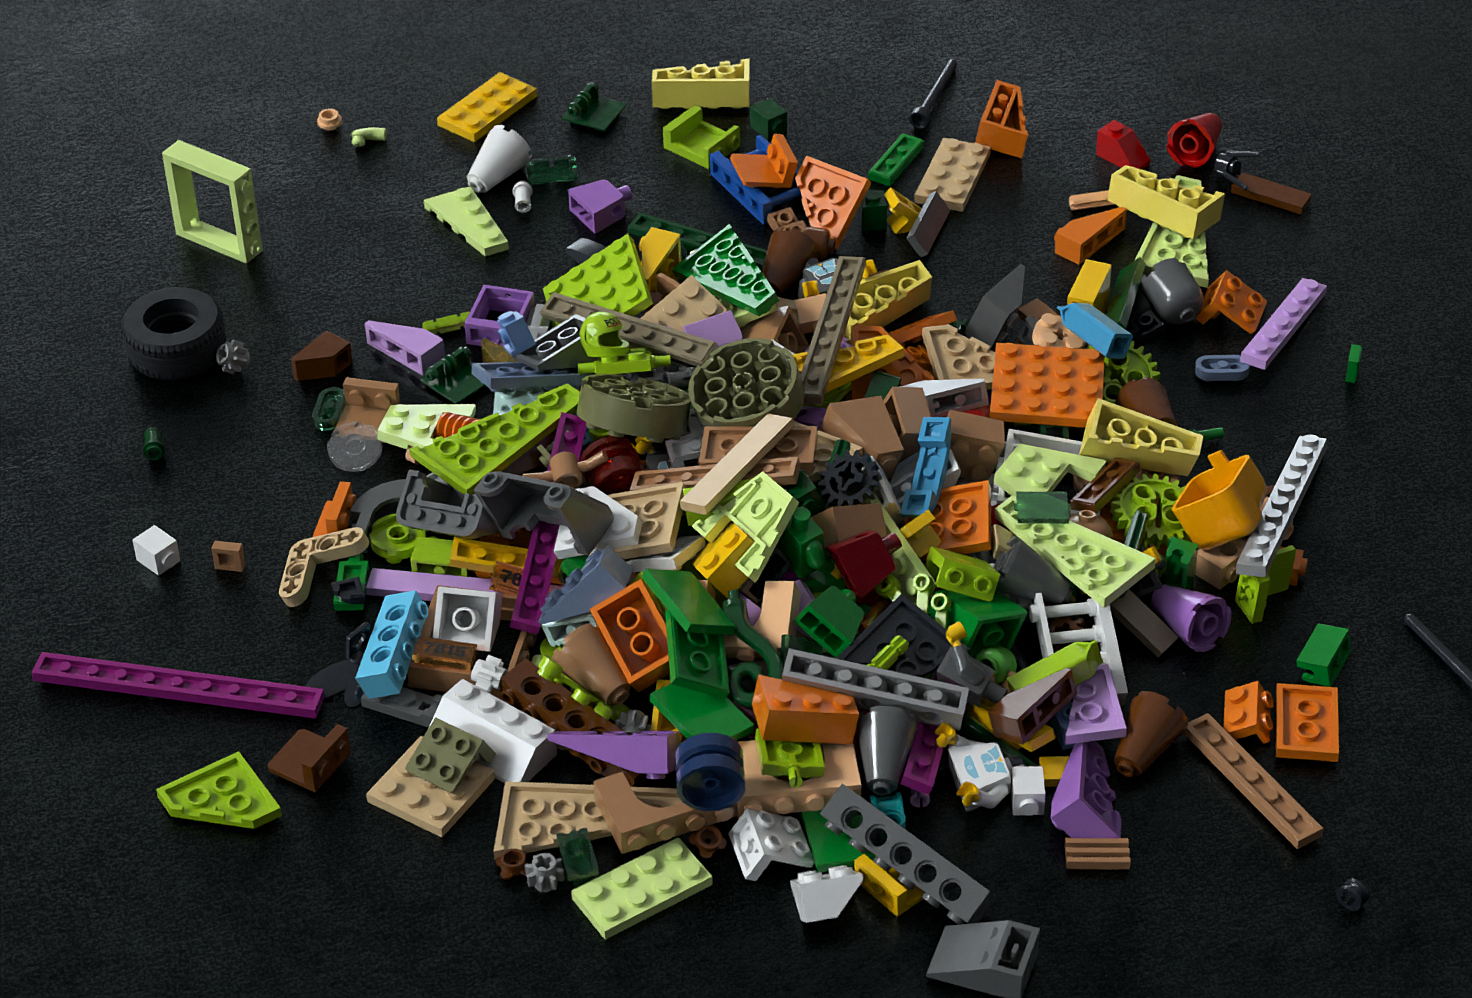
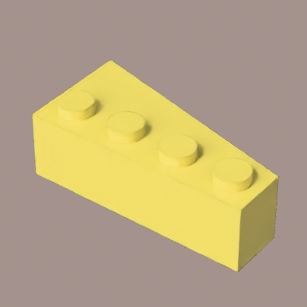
(702, 86)
(1165, 201)
(889, 296)
(1136, 437)

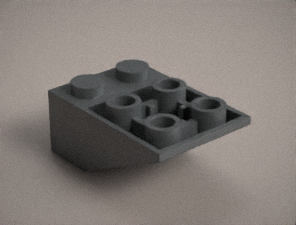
(987, 957)

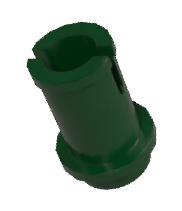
(153, 445)

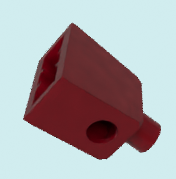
(864, 559)

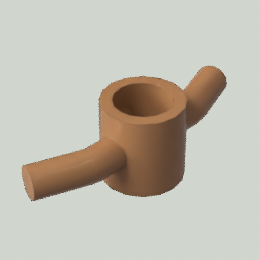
(567, 469)

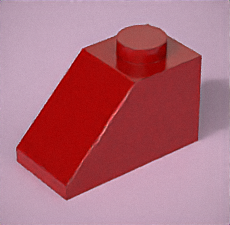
(1121, 146)

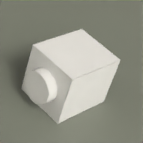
(156, 550)
(1027, 790)

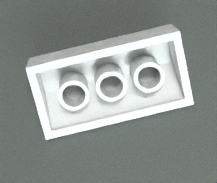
(512, 734)

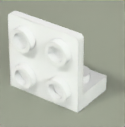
(768, 837)

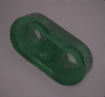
(328, 408)

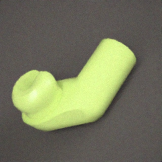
(360, 135)

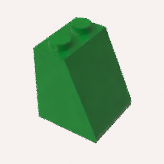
(985, 622)

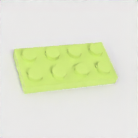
(641, 888)

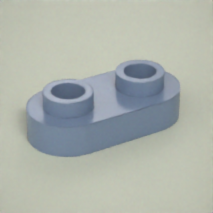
(1221, 368)

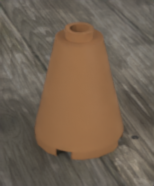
(593, 665)

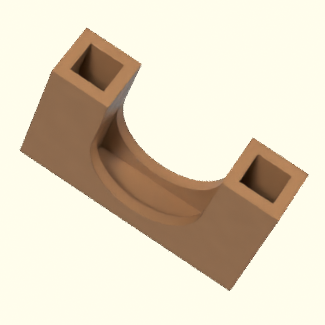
(639, 824)

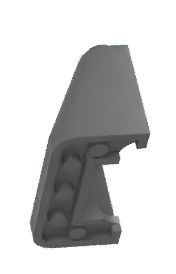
(524, 501)
(442, 509)

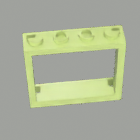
(178, 163)

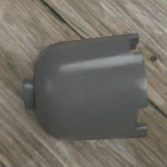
(1172, 292)

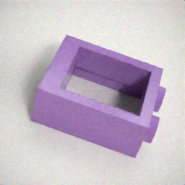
(495, 299)

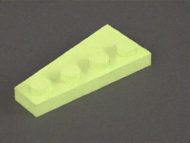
(470, 218)

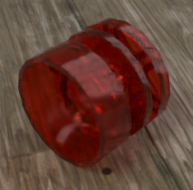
(616, 473)

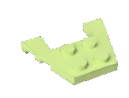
(416, 424)
(1042, 469)
(761, 512)

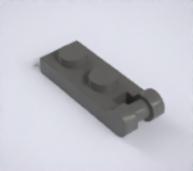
(407, 706)

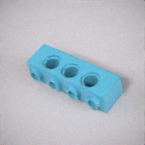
(392, 644)

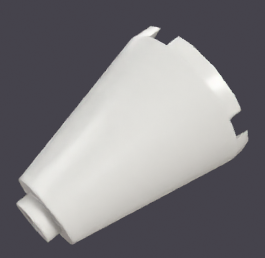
(498, 159)

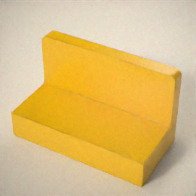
(886, 886)

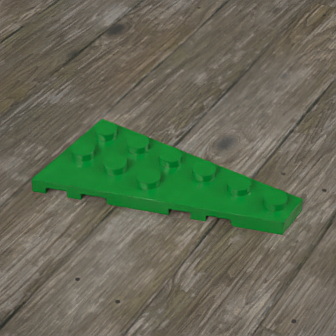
(729, 273)

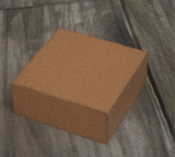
(228, 556)

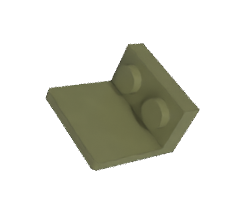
(447, 755)

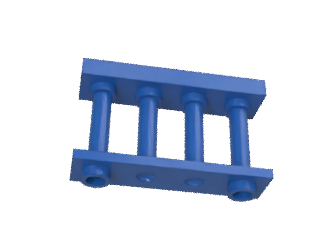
(751, 198)

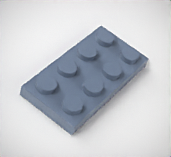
(523, 377)

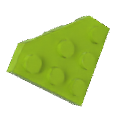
(221, 794)

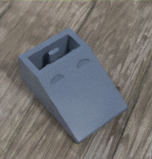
(598, 580)

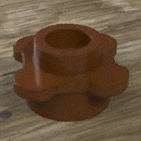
(714, 835)
(512, 863)

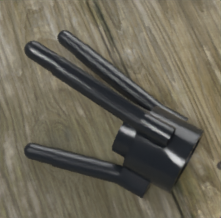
(1229, 165)

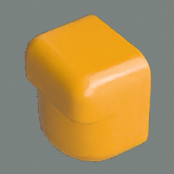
(1222, 502)

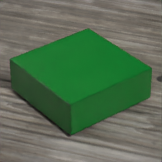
(1353, 363)

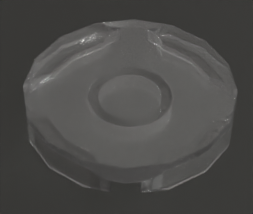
(354, 446)

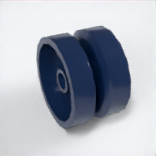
(710, 772)

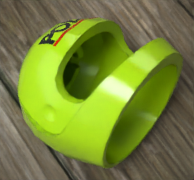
(601, 335)

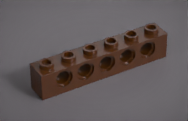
(557, 709)

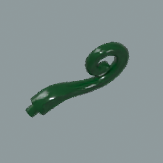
(737, 611)

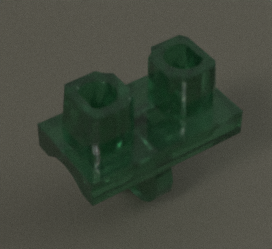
(578, 856)

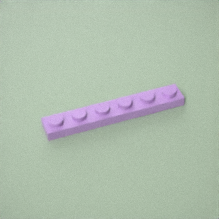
(1283, 323)

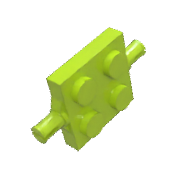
(635, 361)
(790, 759)

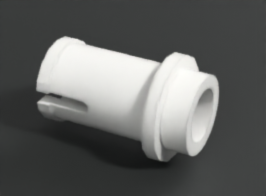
(522, 193)

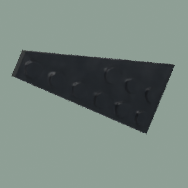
(903, 618)

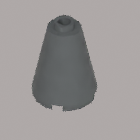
(1027, 572)
(885, 746)

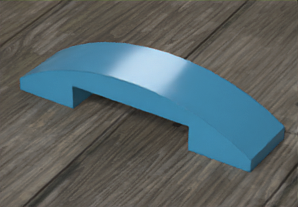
(930, 468)

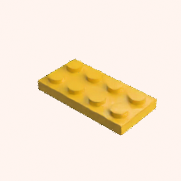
(487, 107)

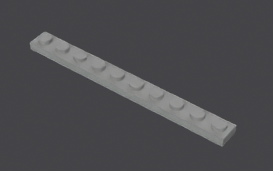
(1281, 506)

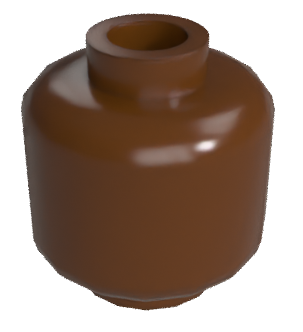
(823, 241)

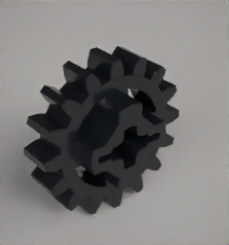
(850, 480)

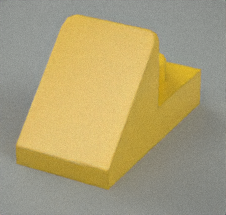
(903, 212)
(921, 534)

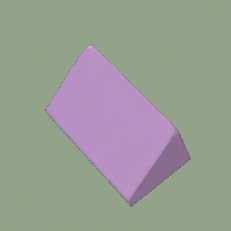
(718, 328)

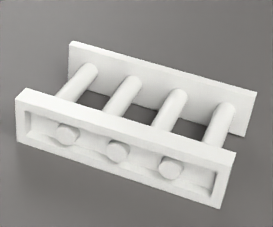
(1102, 632)

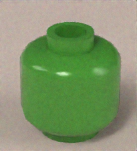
(998, 659)

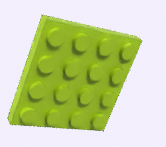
(607, 280)

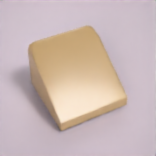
(999, 540)

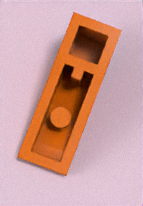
(1088, 234)

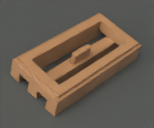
(1099, 853)

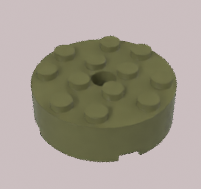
(745, 384)
(634, 408)

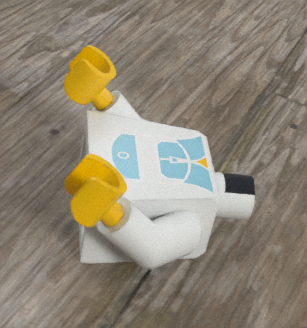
(977, 769)

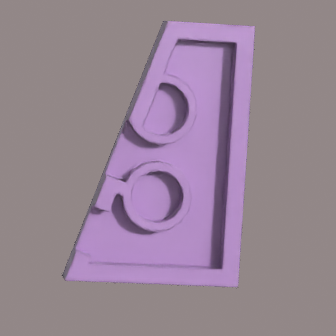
(1096, 710)

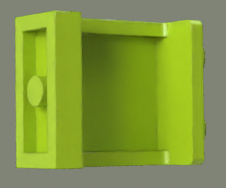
(698, 139)
(962, 573)

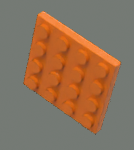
(1045, 384)

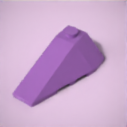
(641, 752)
(1083, 796)

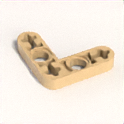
(315, 551)

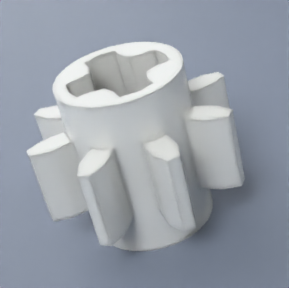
(488, 673)

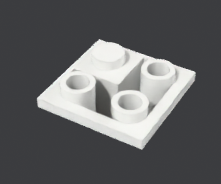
(824, 895)

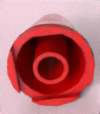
(1194, 139)

